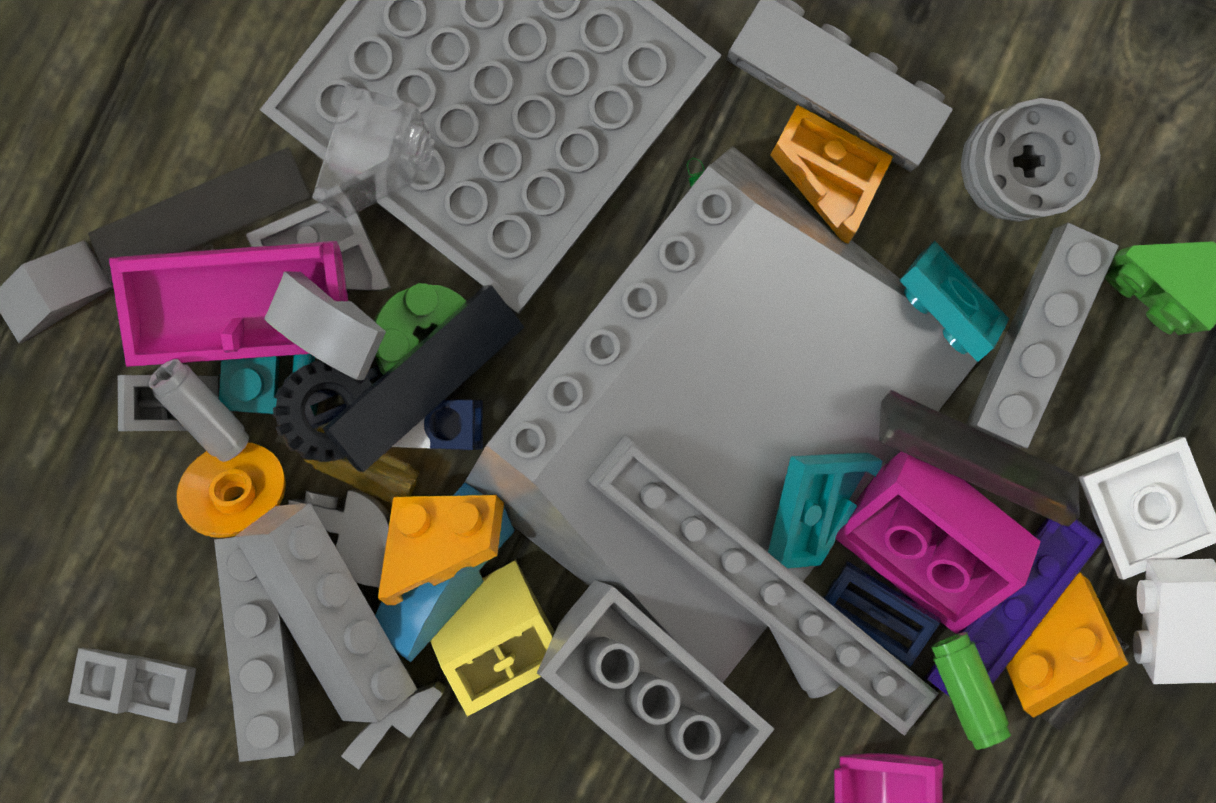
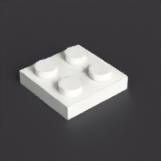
(1151, 507)

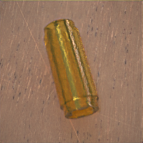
(384, 478)

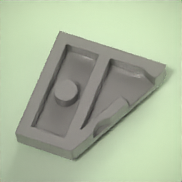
(320, 225)

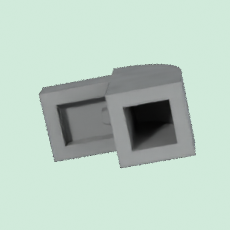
(361, 531)

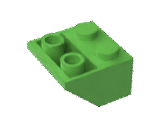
(1172, 281)

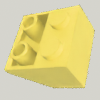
(494, 640)

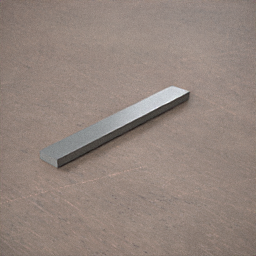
(761, 584)

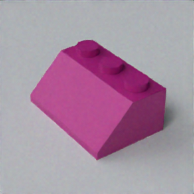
(939, 541)

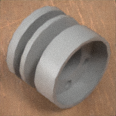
(1060, 153)

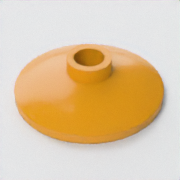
(210, 485)

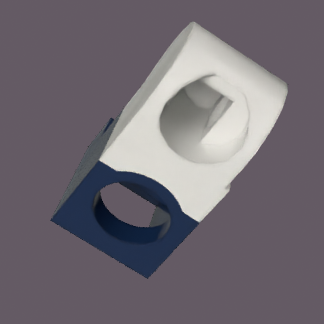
(448, 426)

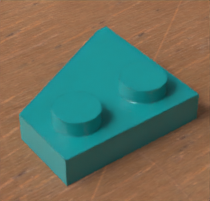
(816, 505)

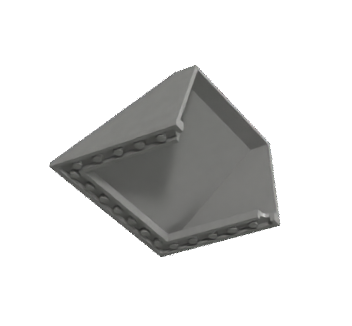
(721, 359)

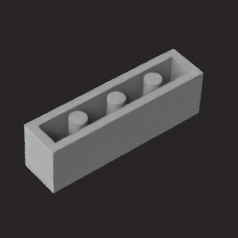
(839, 82)
(1042, 335)
(326, 613)
(258, 661)

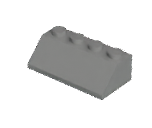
(651, 695)

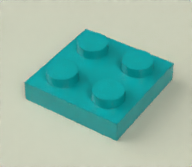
(964, 310)

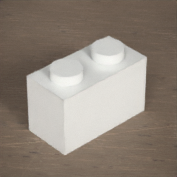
(1177, 621)

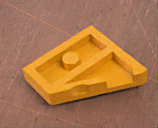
(831, 169)
(437, 538)
(1066, 650)

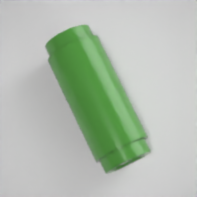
(971, 691)

